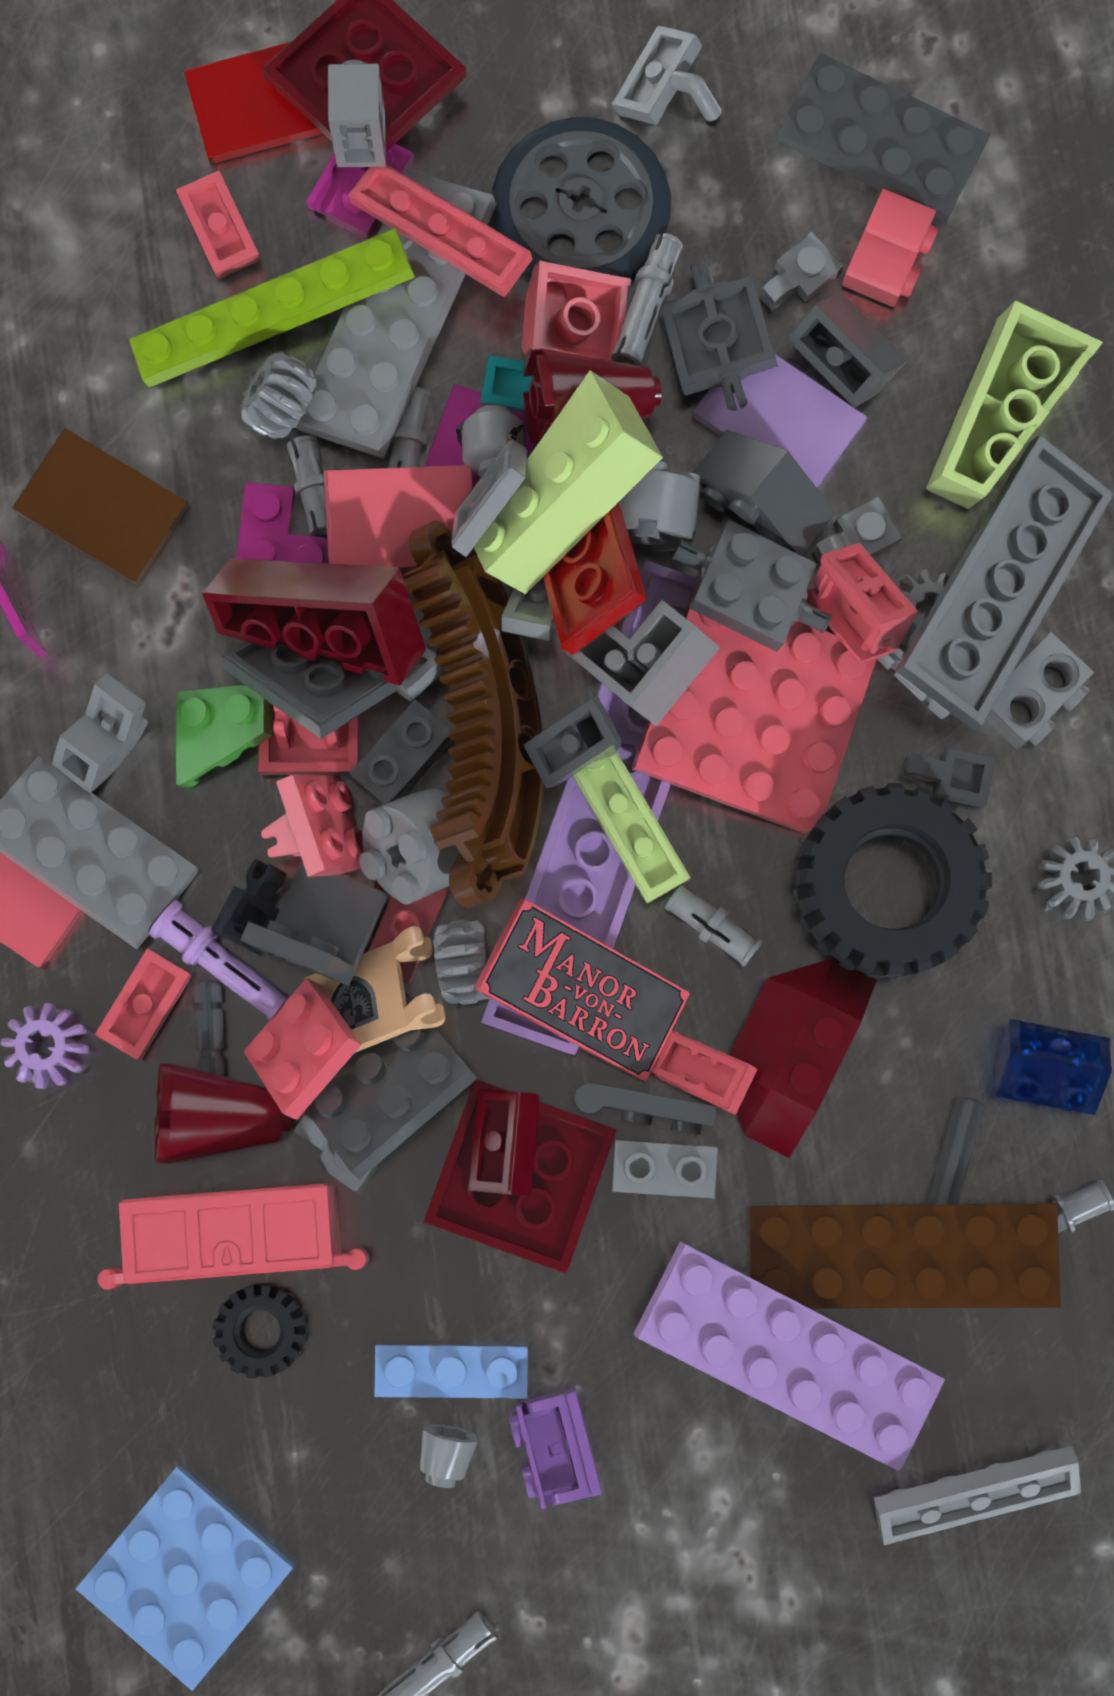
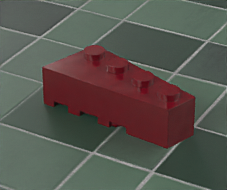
(320, 610)

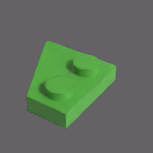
(217, 727)

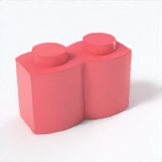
(889, 248)

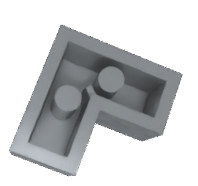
(653, 664)

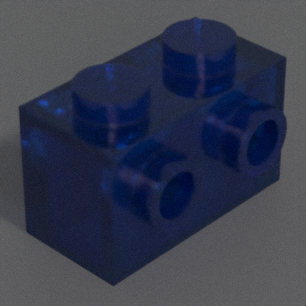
(1057, 1070)

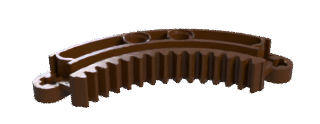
(496, 711)

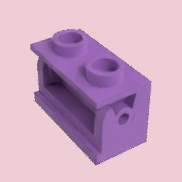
(557, 1448)

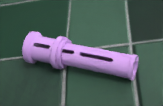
(201, 947)

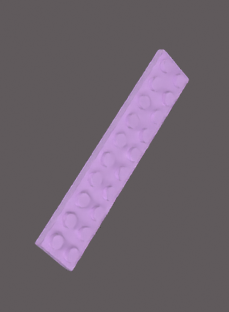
(578, 868)

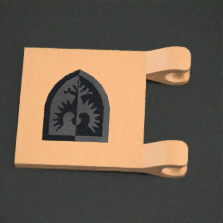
(376, 998)

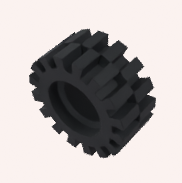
(229, 1330)

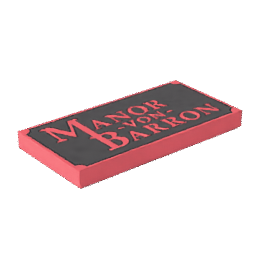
(581, 990)

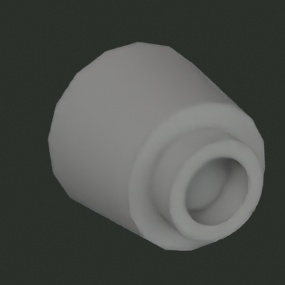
(446, 1453)

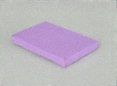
(789, 413)

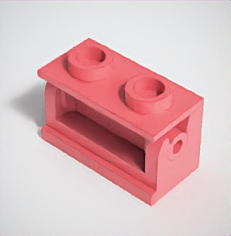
(864, 603)

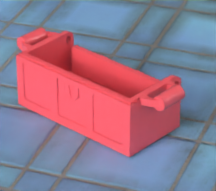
(230, 1235)

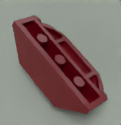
(797, 1044)

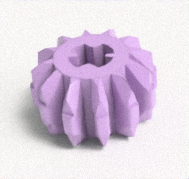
(62, 1054)

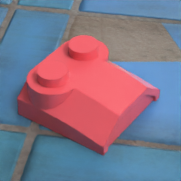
(574, 310)

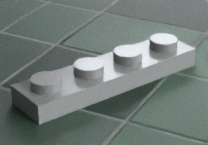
(977, 1495)

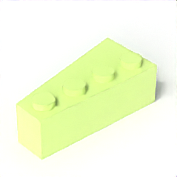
(1010, 395)
(571, 482)

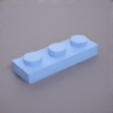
(451, 1371)

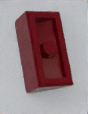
(504, 1142)

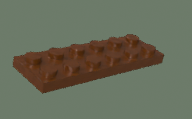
(909, 1255)

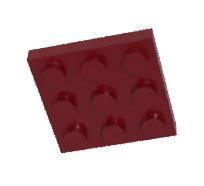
(412, 64)
(536, 1225)

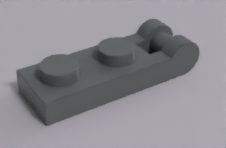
(641, 1107)

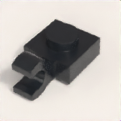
(250, 904)

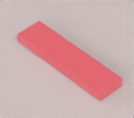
(441, 228)

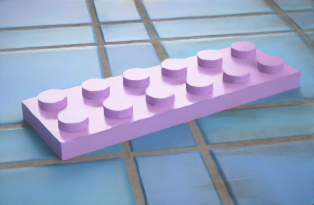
(788, 1356)

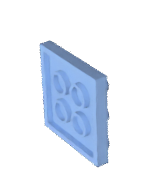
(185, 1577)

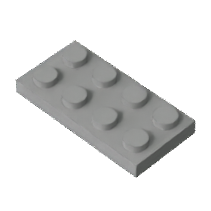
(90, 852)

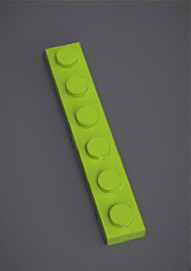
(271, 308)

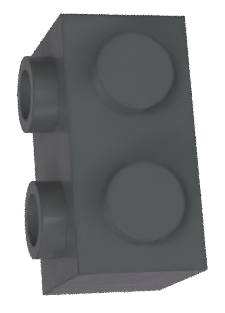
(847, 349)

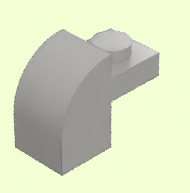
(102, 736)

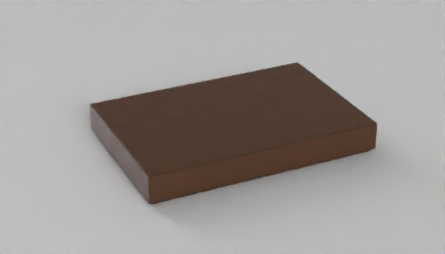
(101, 506)

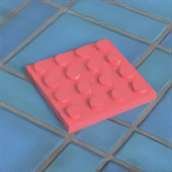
(761, 724)

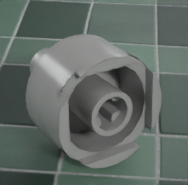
(662, 508)
(402, 848)

